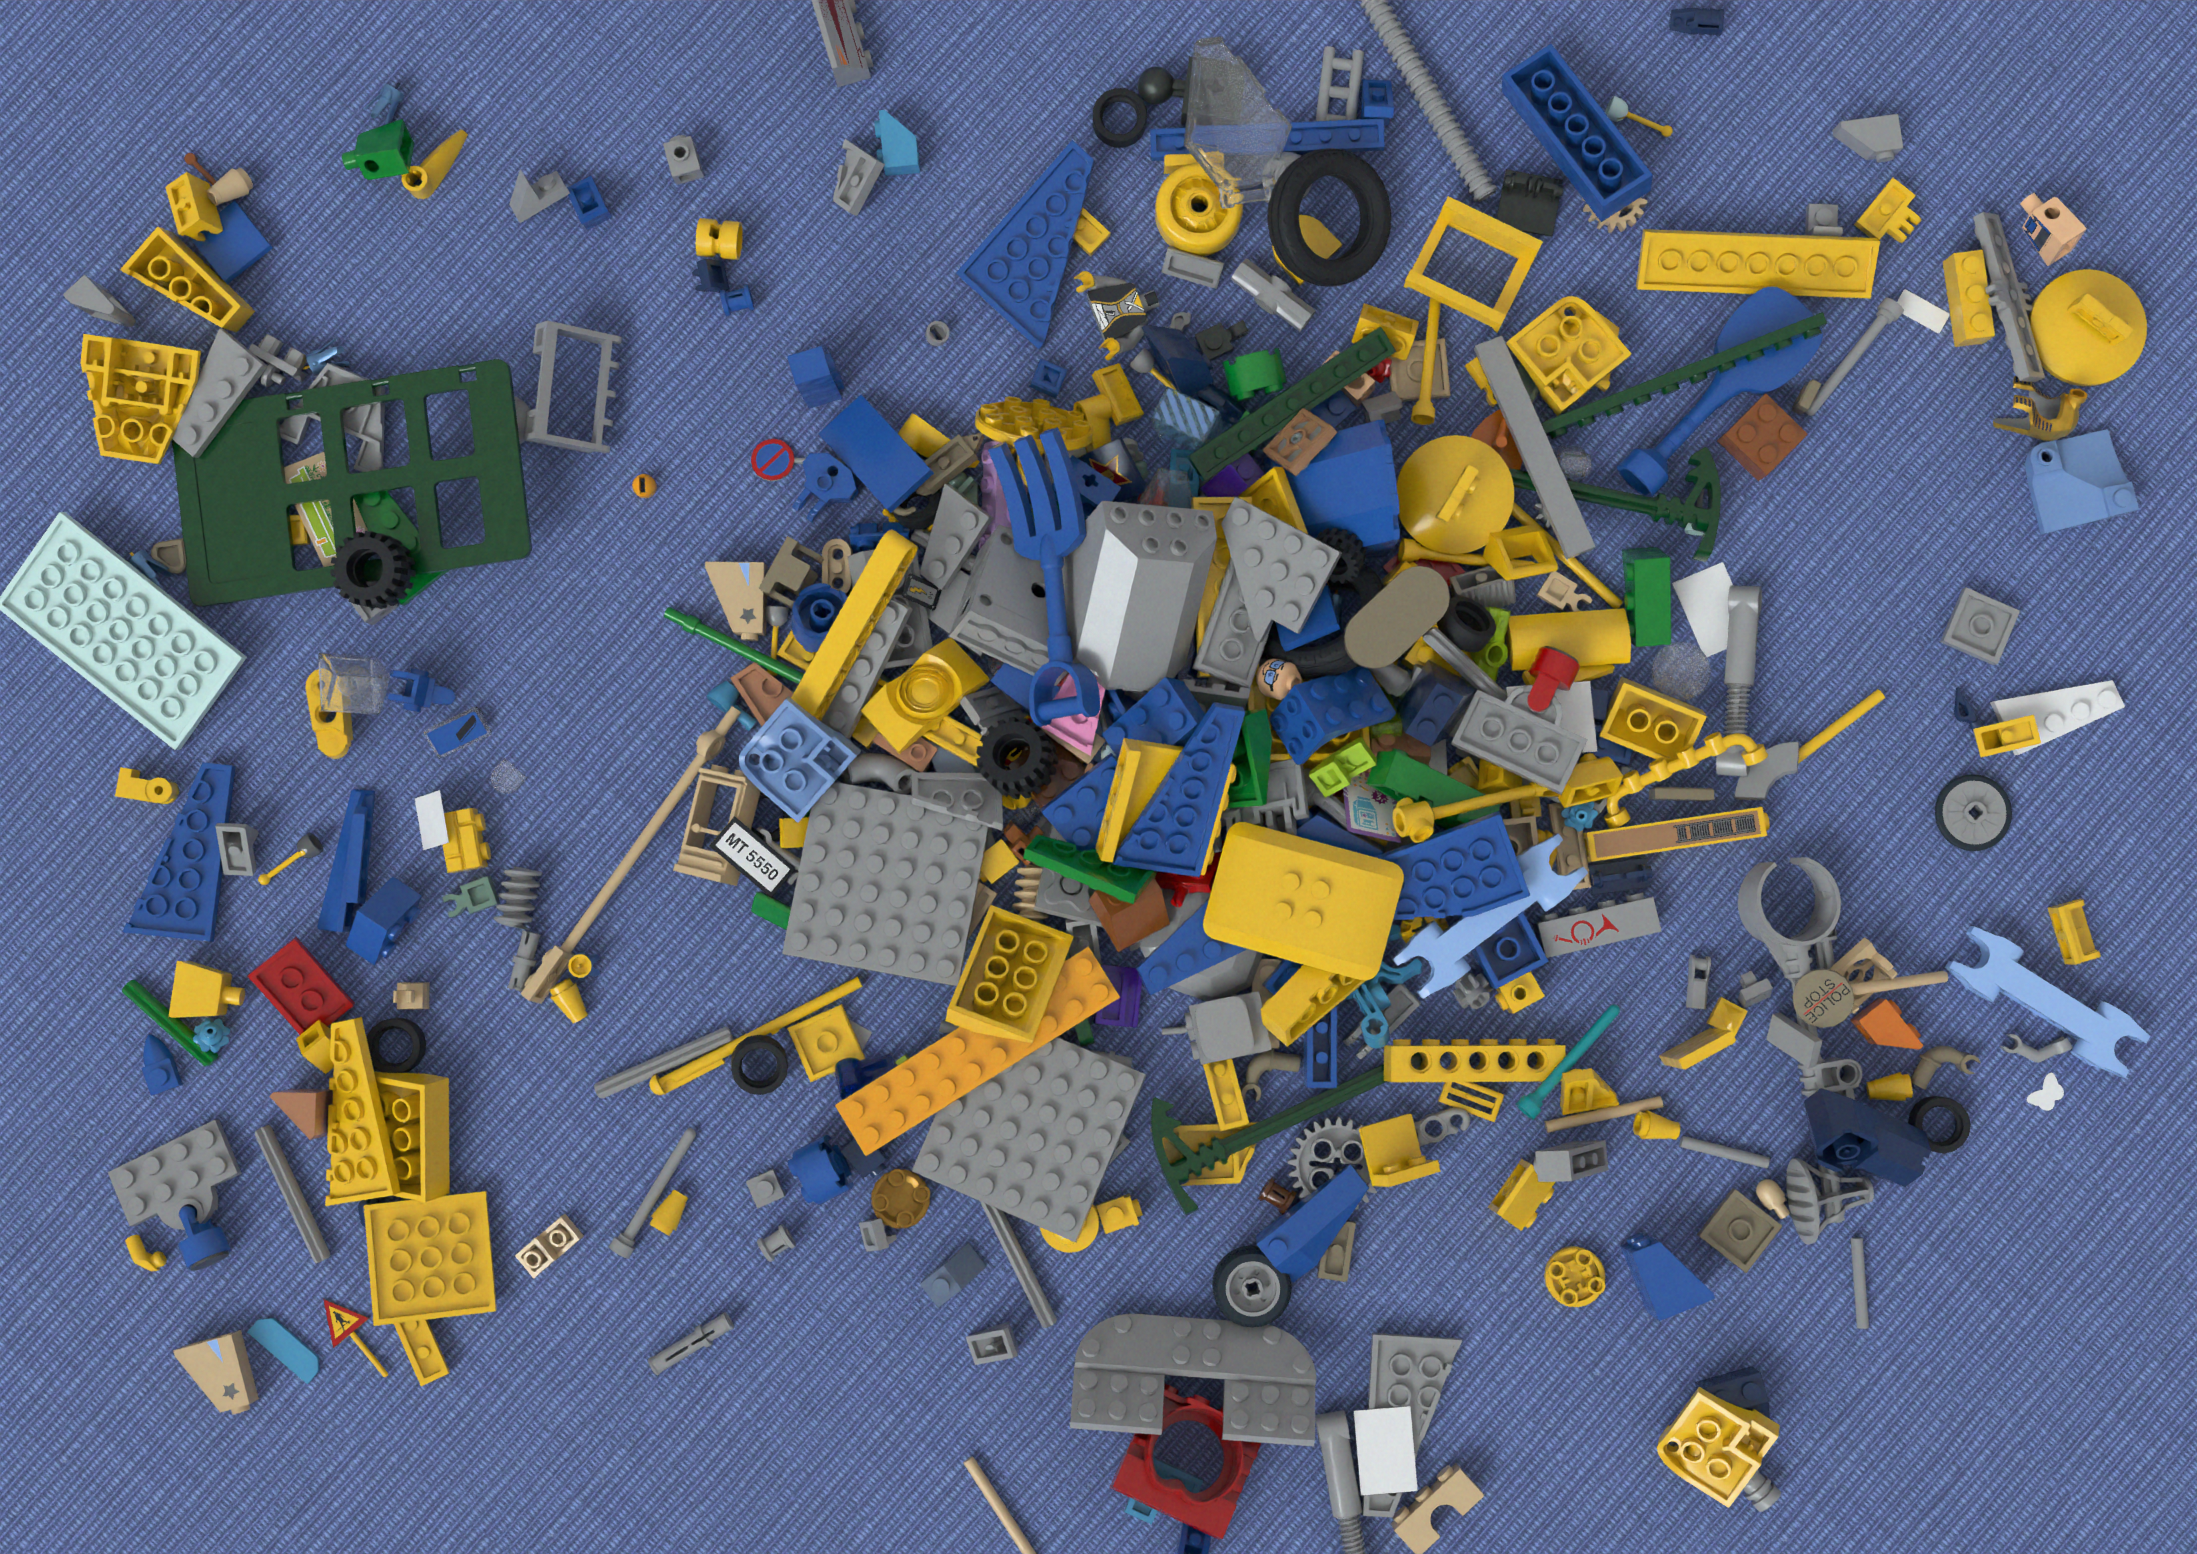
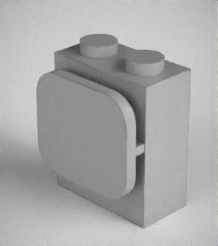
(1227, 1028)

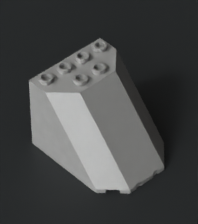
(1137, 591)

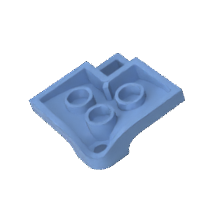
(2078, 482)
(796, 758)

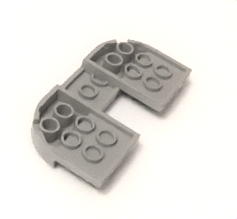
(1263, 1371)

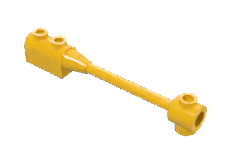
(1589, 781)

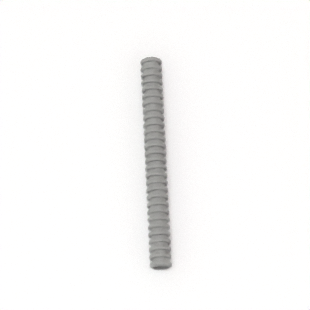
(1429, 98)

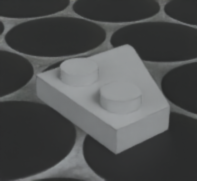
(856, 178)

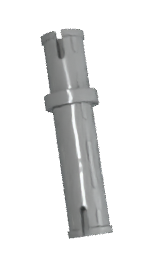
(719, 1326)

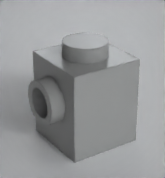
(683, 159)

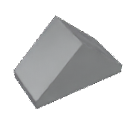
(993, 1344)

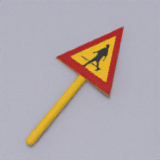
(343, 1323)

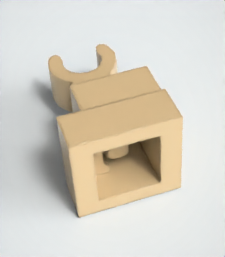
(412, 995)

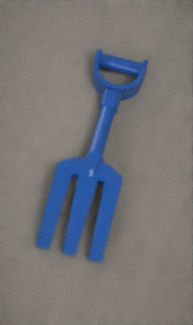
(1048, 543)

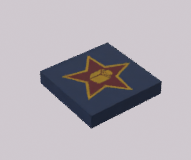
(1117, 464)

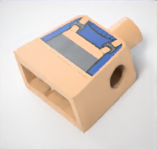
(2051, 227)

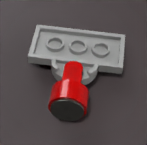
(1526, 728)

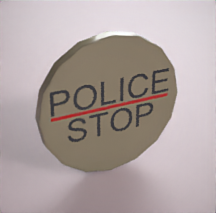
(1823, 998)

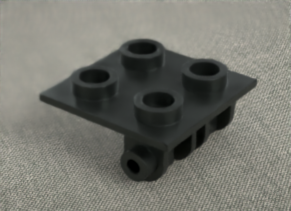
(1529, 202)

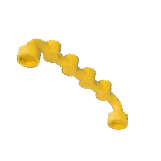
(1686, 759)

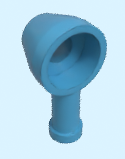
(724, 697)

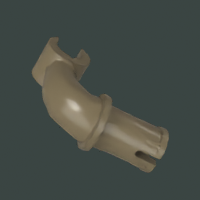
(1934, 1058)
(1267, 1061)

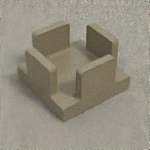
(790, 572)

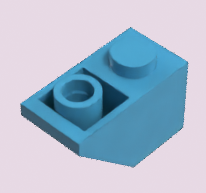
(898, 146)

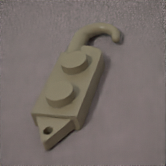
(947, 464)

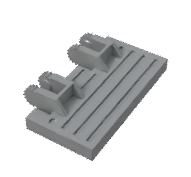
(1284, 796)

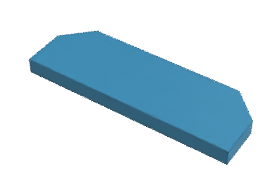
(286, 1348)

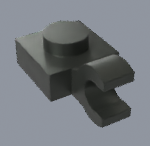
(1217, 341)

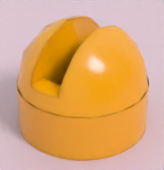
(650, 486)

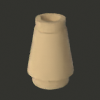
(230, 186)

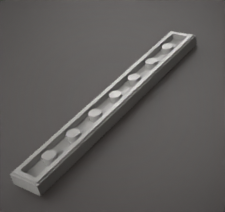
(1534, 447)

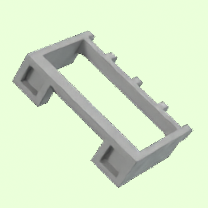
(537, 419)

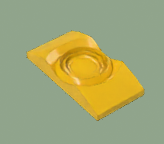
(924, 694)

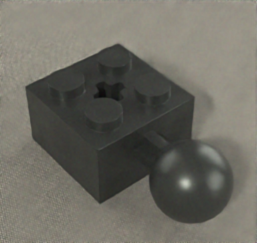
(1158, 86)

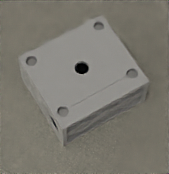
(1005, 606)

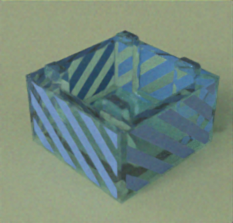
(1186, 419)

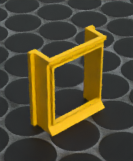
(1490, 232)

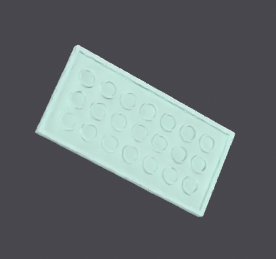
(120, 631)

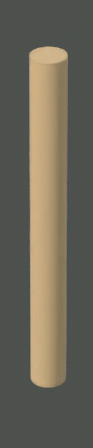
(1899, 982)
(1603, 1114)
(998, 1506)

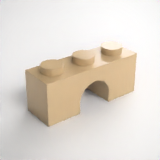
(1451, 1489)

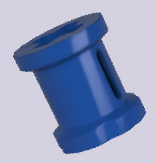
(737, 300)

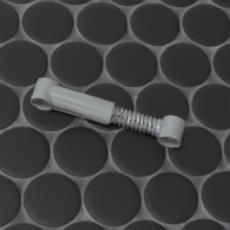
(1744, 613)
(1341, 1478)

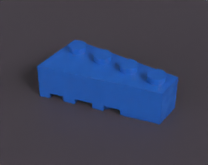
(816, 376)

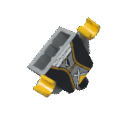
(1117, 310)

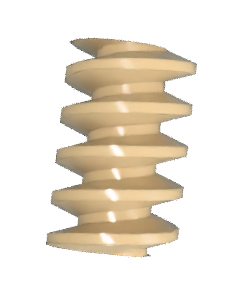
(1028, 894)

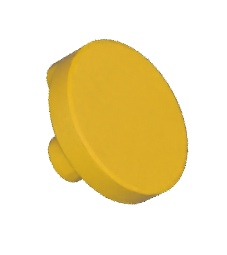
(1575, 1276)

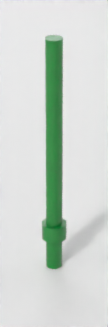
(694, 625)

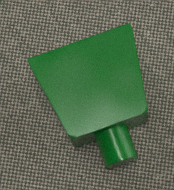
(382, 151)

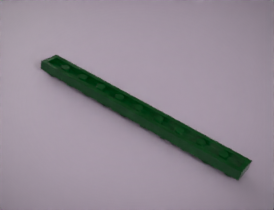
(1693, 372)

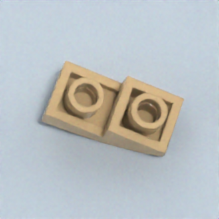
(549, 1245)

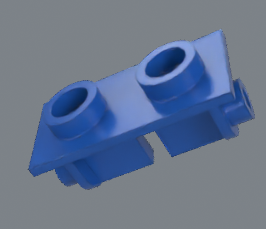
(866, 536)

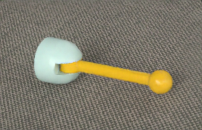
(1618, 110)

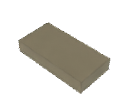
(1681, 794)

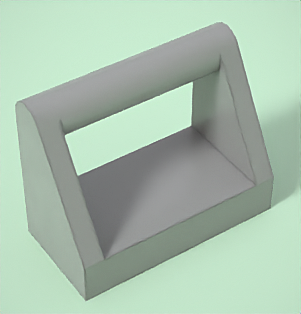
(98, 302)

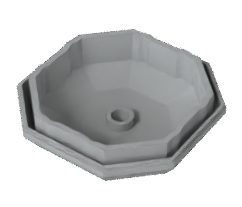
(1216, 981)

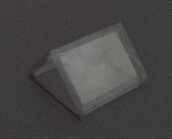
(352, 683)

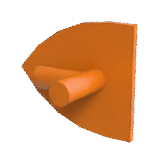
(1497, 435)

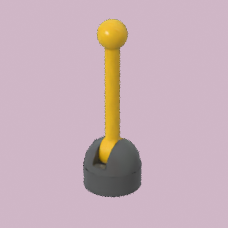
(307, 847)

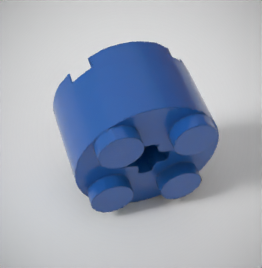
(815, 614)
(820, 1170)

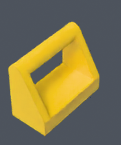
(1519, 543)

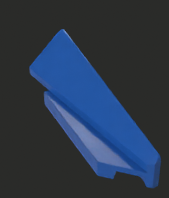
(350, 865)

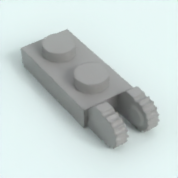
(1402, 1005)

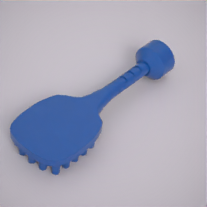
(1760, 314)

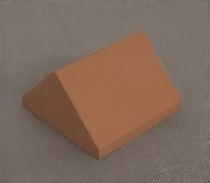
(306, 1109)

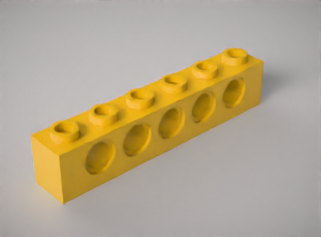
(1399, 1067)

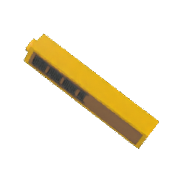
(1676, 834)

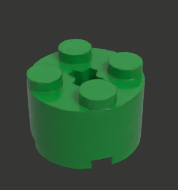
(1255, 373)

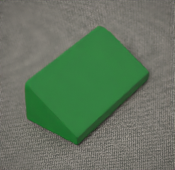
(771, 909)

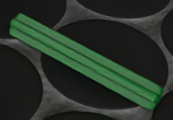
(172, 1026)

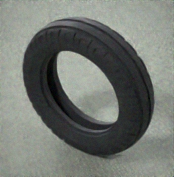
(1373, 208)
(1332, 656)

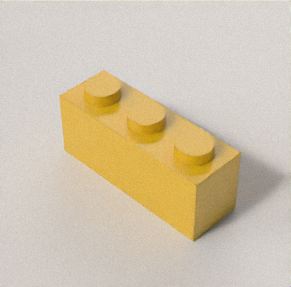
(1967, 298)

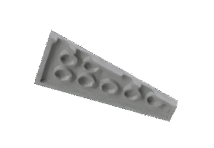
(1404, 1374)

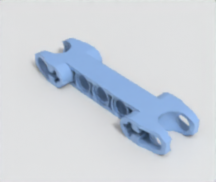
(1447, 947)
(2093, 1030)

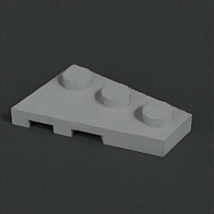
(953, 536)
(959, 795)

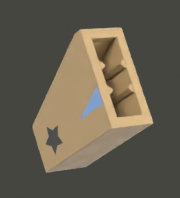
(740, 596)
(221, 1371)

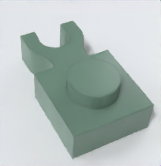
(475, 896)

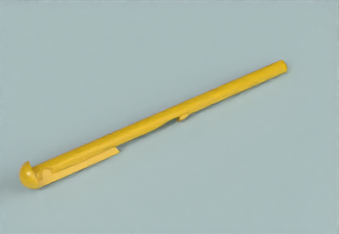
(1575, 565)
(714, 1059)

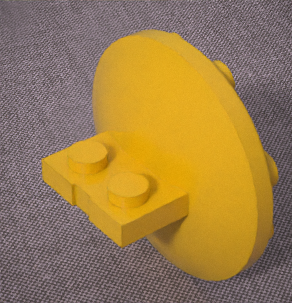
(2088, 327)
(1017, 419)
(1454, 494)

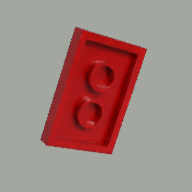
(300, 987)

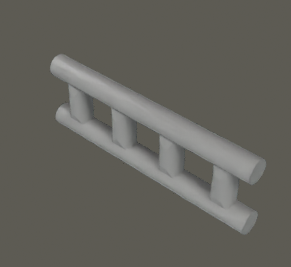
(1350, 93)

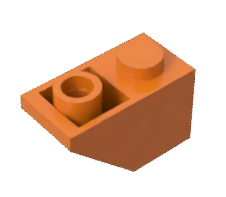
(1882, 1025)

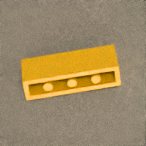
(1588, 636)

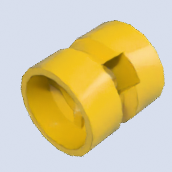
(719, 238)

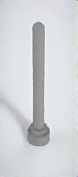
(1887, 312)
(624, 1242)

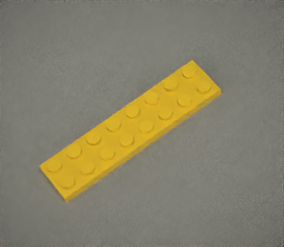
(1755, 261)

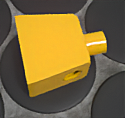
(202, 991)

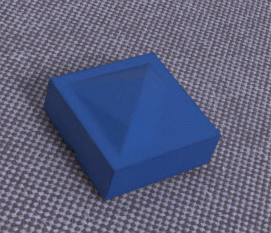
(1048, 378)

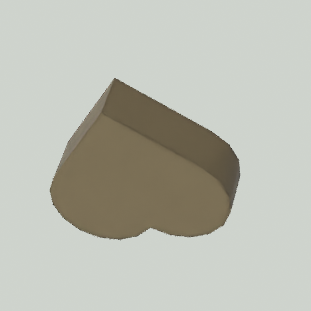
(171, 554)

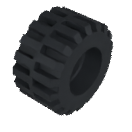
(351, 563)
(1004, 740)

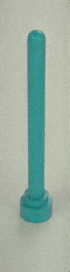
(1531, 1104)

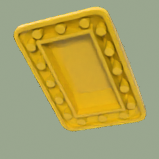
(1303, 901)

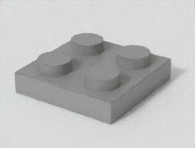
(1980, 626)

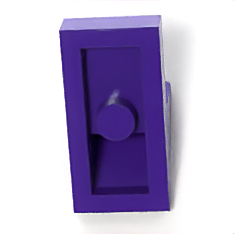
(1233, 478)

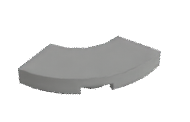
(1781, 761)

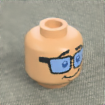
(1277, 678)

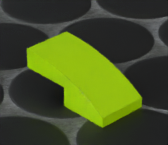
(1341, 766)

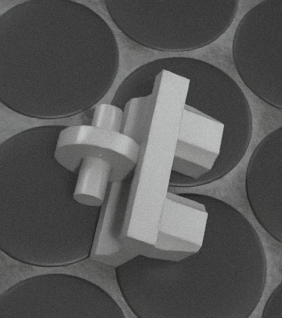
(291, 365)

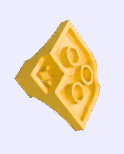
(1567, 352)
(1717, 1445)

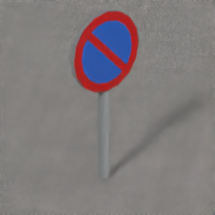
(774, 460)

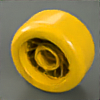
(1191, 230)

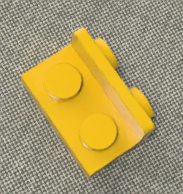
(1398, 328)

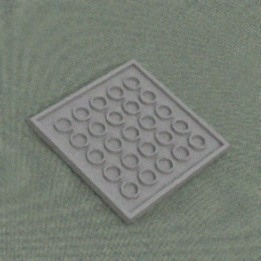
(885, 885)
(1035, 1136)

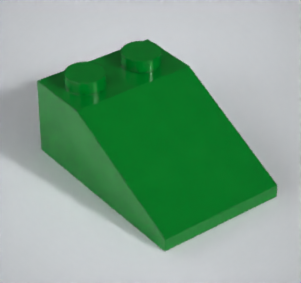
(1251, 761)

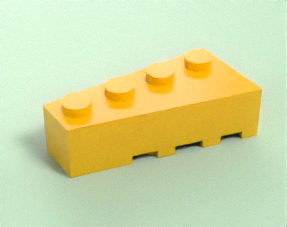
(184, 277)
(1305, 1001)

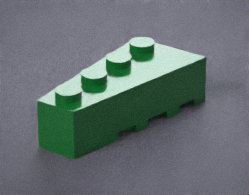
(1404, 777)

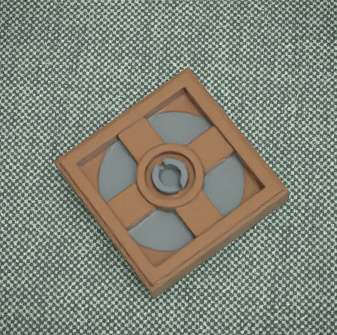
(1300, 441)

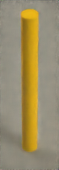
(1840, 724)

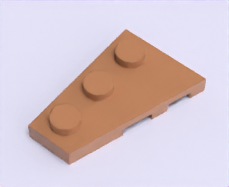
(760, 691)

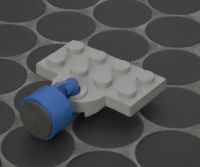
(180, 1188)

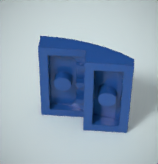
(234, 247)

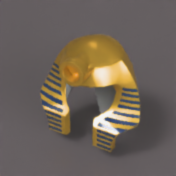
(2047, 417)

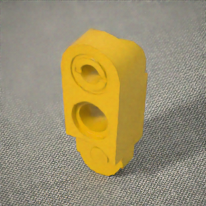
(332, 737)

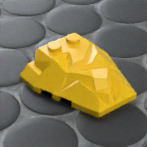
(137, 394)

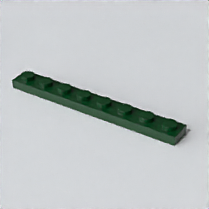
(1284, 407)

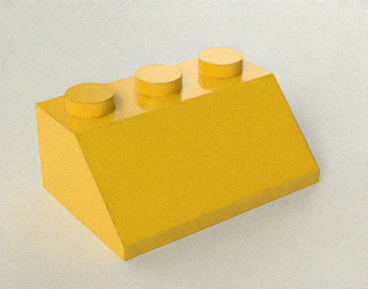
(1650, 721)

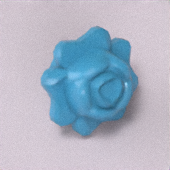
(1579, 816)
(211, 1035)

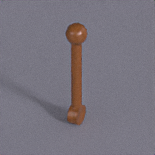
(192, 160)

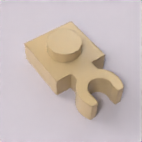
(1560, 592)

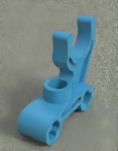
(1373, 998)

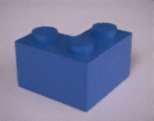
(382, 920)

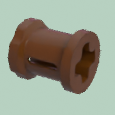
(1276, 1195)

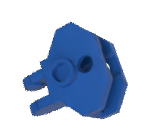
(823, 486)
(420, 691)

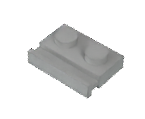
(989, 707)

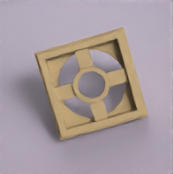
(1848, 964)

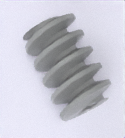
(518, 897)

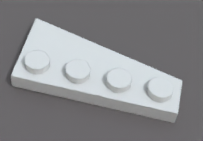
(2061, 709)

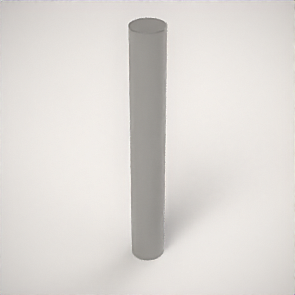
(1724, 1152)
(1859, 1282)

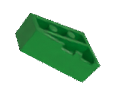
(1647, 595)

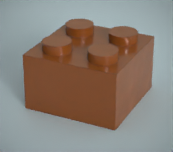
(1762, 437)

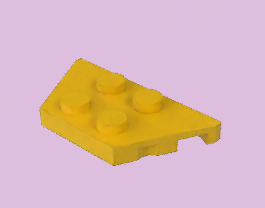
(1222, 1174)

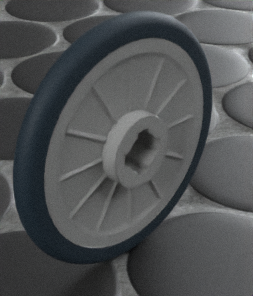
(1985, 797)

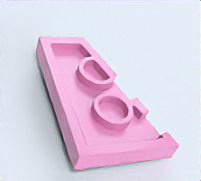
(1075, 729)

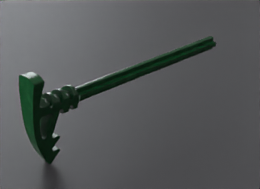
(1701, 519)
(1220, 1149)

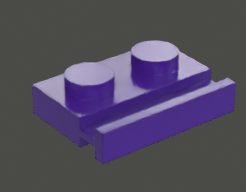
(1125, 1009)

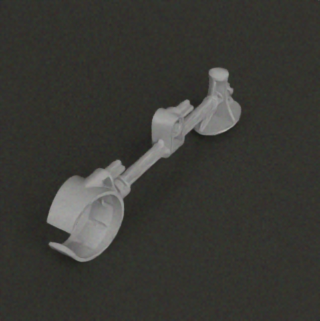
(1793, 959)

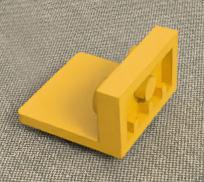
(1394, 1152)

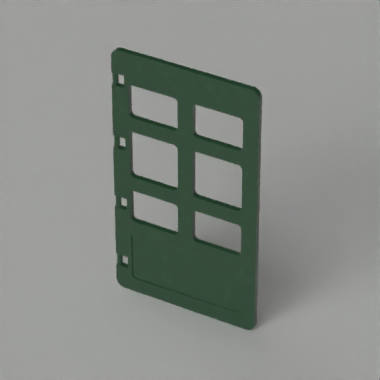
(239, 500)

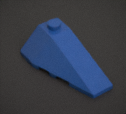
(1306, 1231)

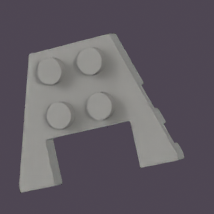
(361, 421)

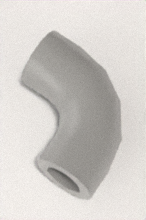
(879, 769)

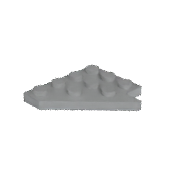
(1276, 567)

